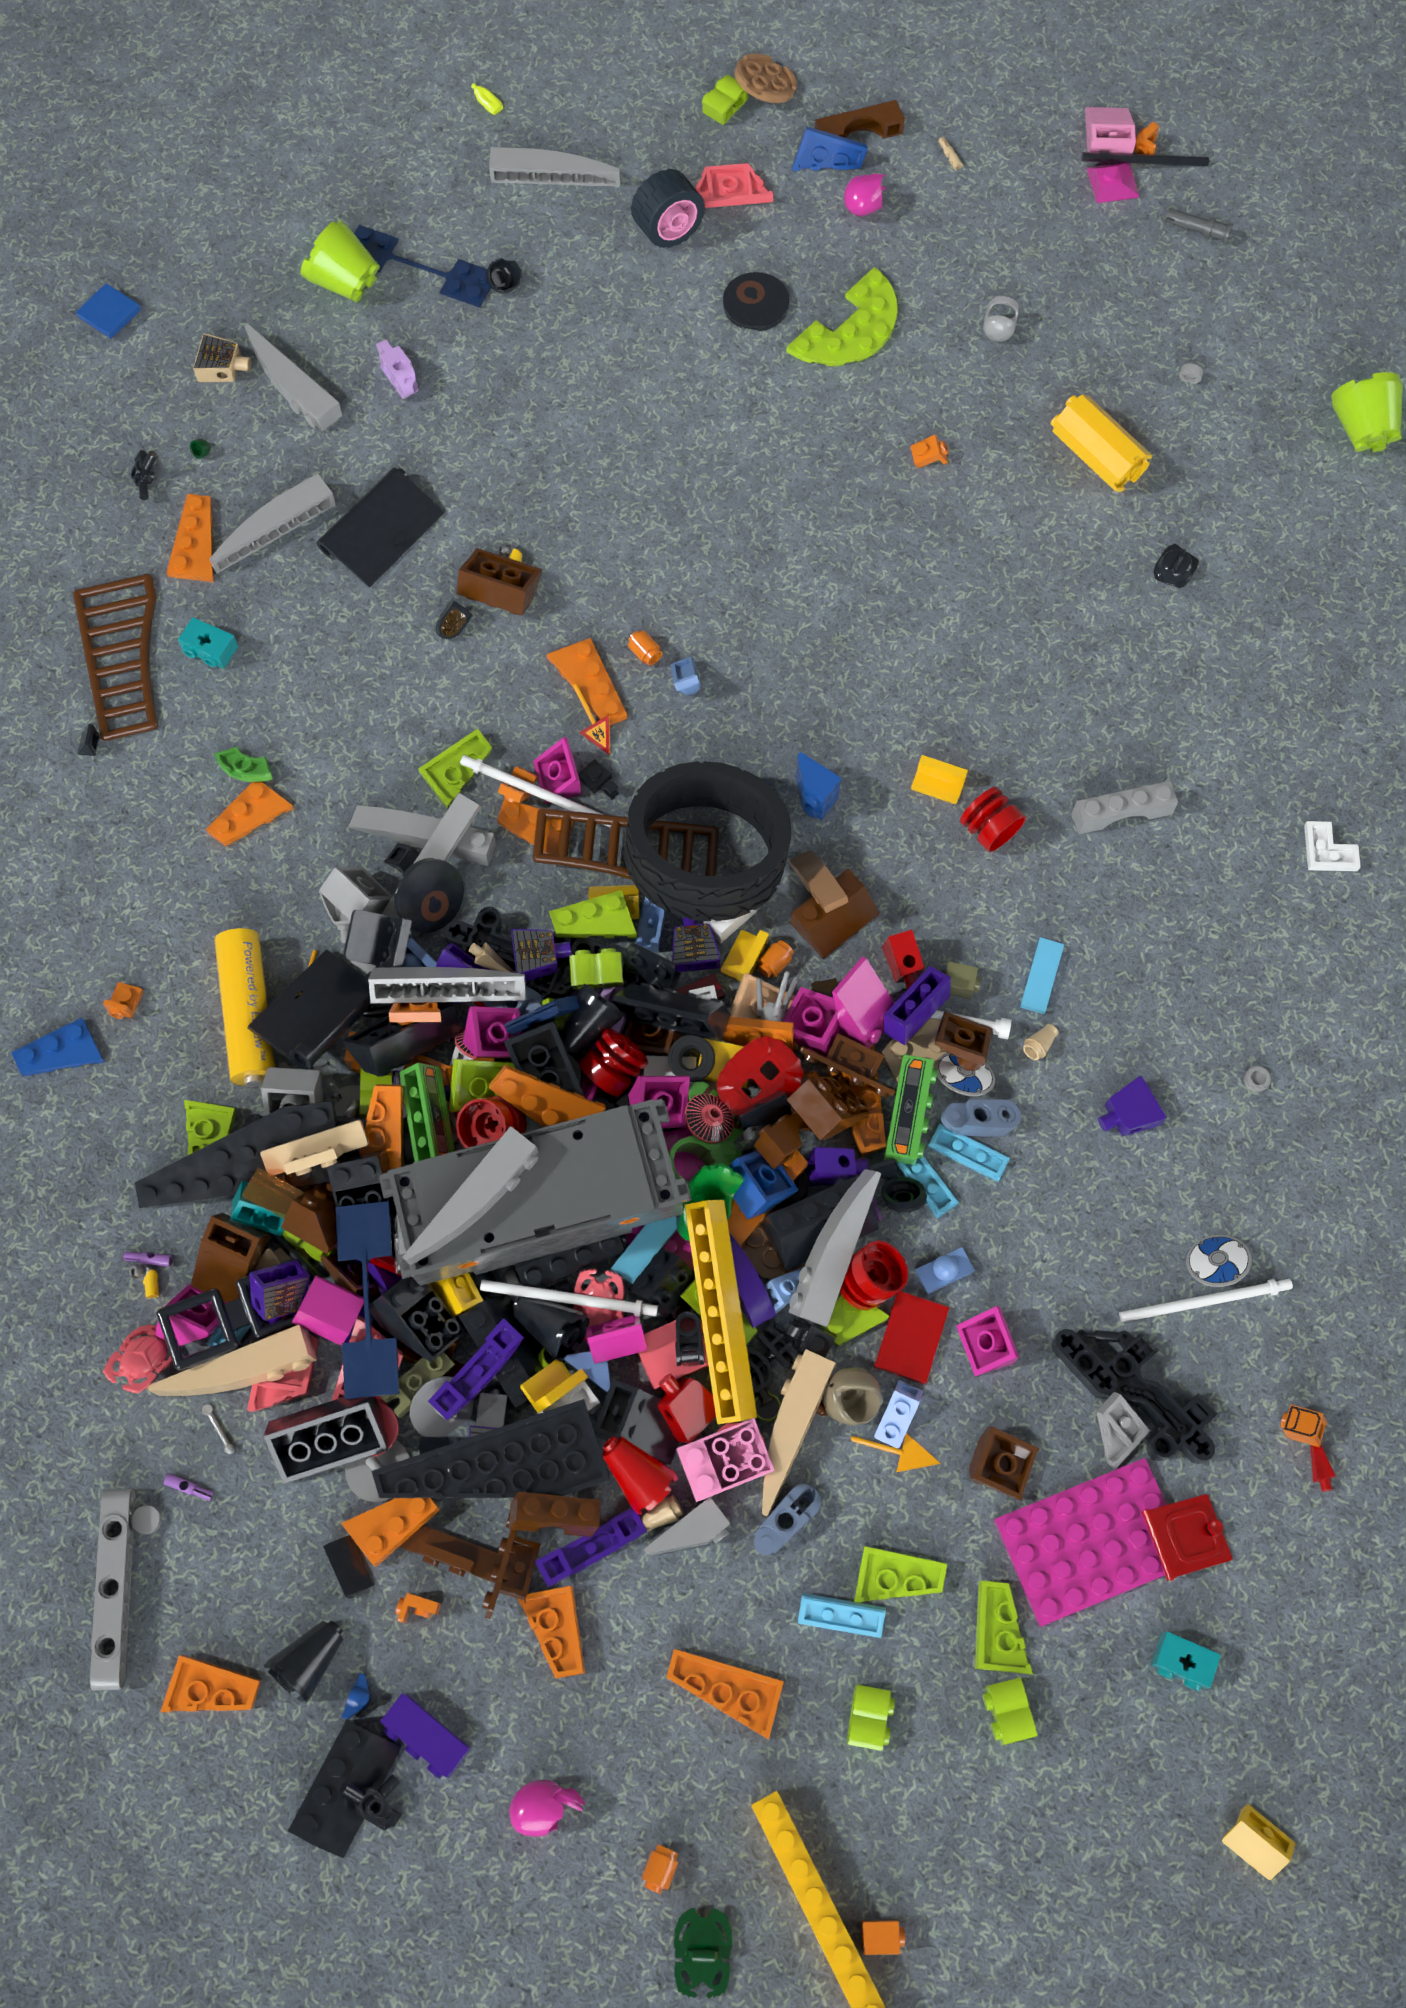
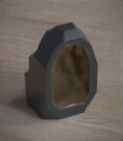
(452, 620)

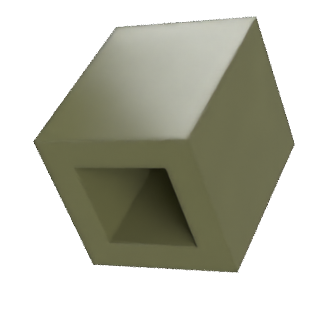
(963, 979)

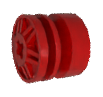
(991, 817)
(611, 1065)
(479, 1119)
(874, 1275)

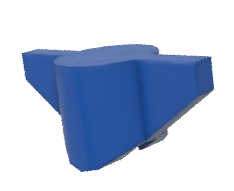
(357, 1698)

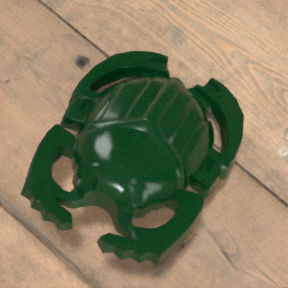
(702, 1951)

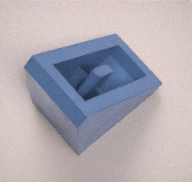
(597, 1373)

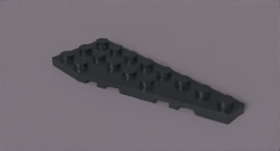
(235, 1158)
(537, 1455)

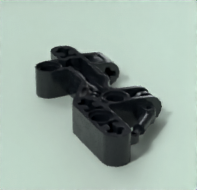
(503, 946)
(1174, 1421)

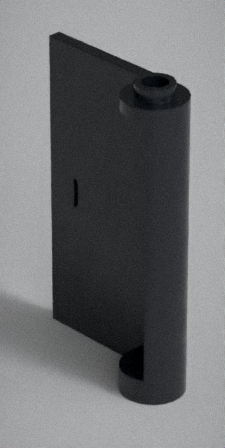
(385, 515)
(313, 1021)

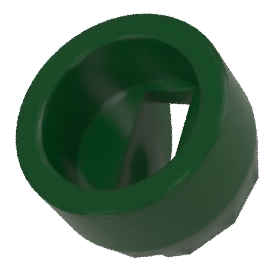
(199, 446)

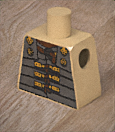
(219, 360)

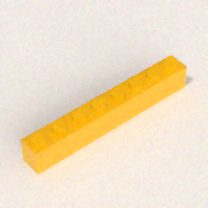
(720, 1311)
(816, 1903)

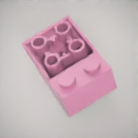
(1110, 130)
(725, 1460)

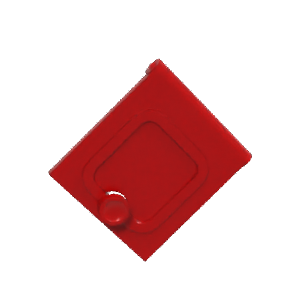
(1182, 1537)

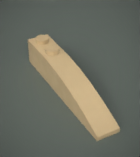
(243, 1367)
(794, 1419)

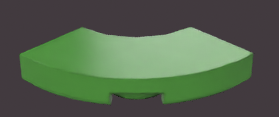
(242, 766)

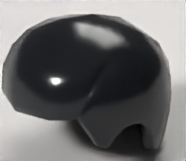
(503, 275)

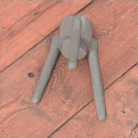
(775, 1011)

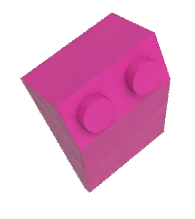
(861, 1004)

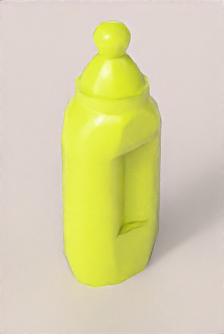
(487, 99)

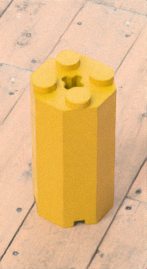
(1101, 442)

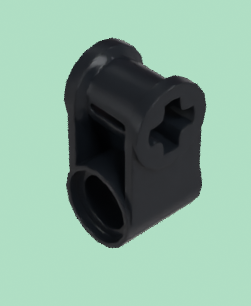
(688, 1344)

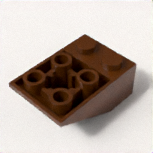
(828, 1105)
(227, 1254)

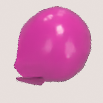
(864, 194)
(537, 1807)

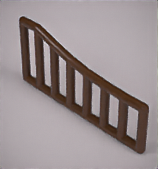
(142, 663)
(616, 821)

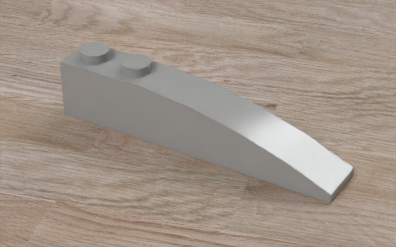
(549, 167)
(295, 385)
(274, 520)
(417, 829)
(444, 985)
(478, 1193)
(832, 1252)

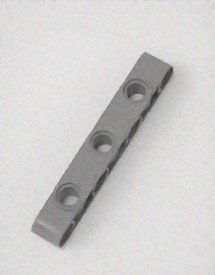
(112, 1612)

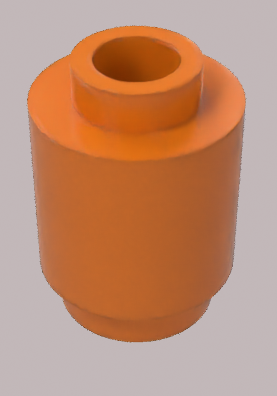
(645, 647)
(775, 959)
(660, 1869)

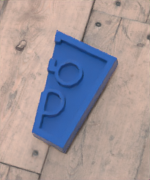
(828, 150)
(60, 1049)

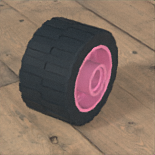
(667, 208)

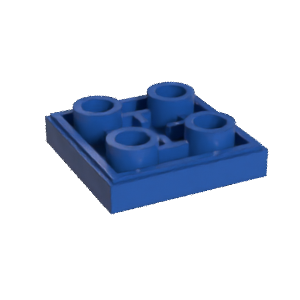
(108, 310)

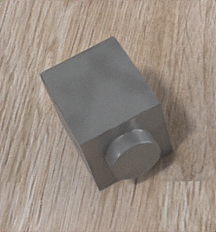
(492, 1409)

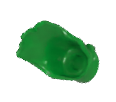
(710, 1183)

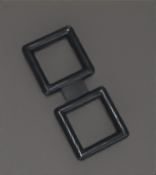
(231, 1317)

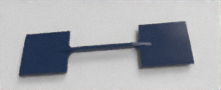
(464, 282)
(371, 1364)

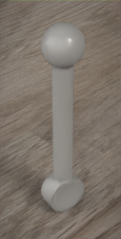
(208, 1411)

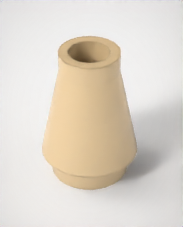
(1040, 1042)
(662, 1514)

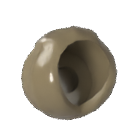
(852, 1396)

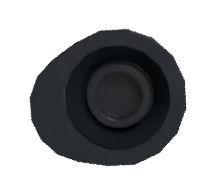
(904, 1194)

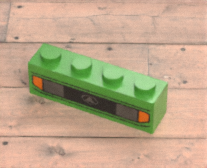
(909, 1110)
(426, 1111)

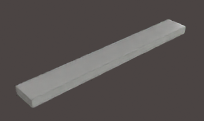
(440, 844)

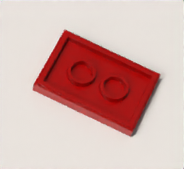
(911, 1337)

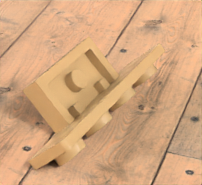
(314, 1149)

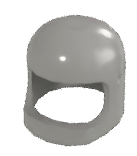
(1000, 327)

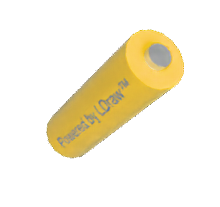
(242, 1001)

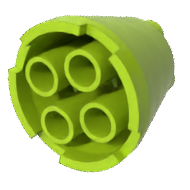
(340, 262)
(1370, 410)

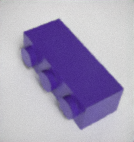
(917, 1005)
(424, 1736)

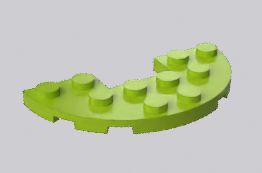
(860, 334)

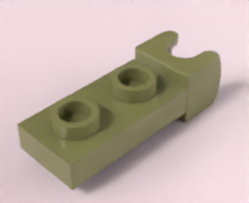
(415, 1378)

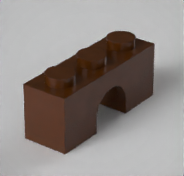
(572, 1514)

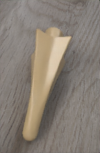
(489, 959)

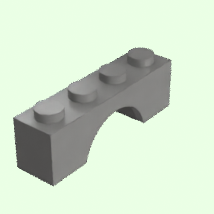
(1146, 801)

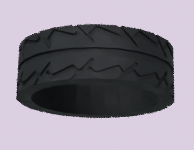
(717, 787)

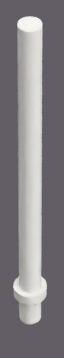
(478, 766)
(1270, 1287)
(571, 1298)

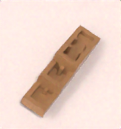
(819, 881)

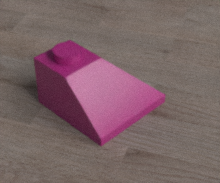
(1112, 182)
(192, 1323)

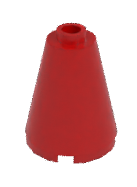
(638, 1473)

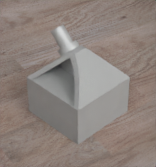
(350, 890)
(290, 1087)

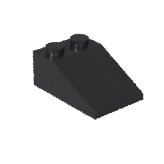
(544, 1055)

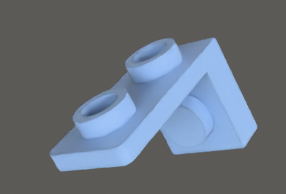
(782, 1288)
(898, 1414)

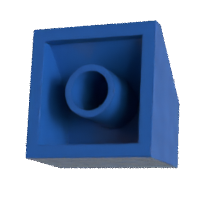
(816, 787)
(761, 1186)

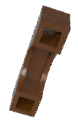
(881, 119)
(782, 1140)

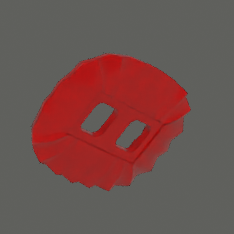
(747, 1065)

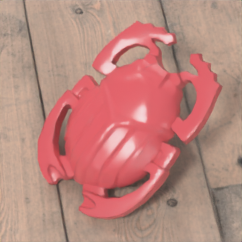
(603, 1290)
(139, 1359)

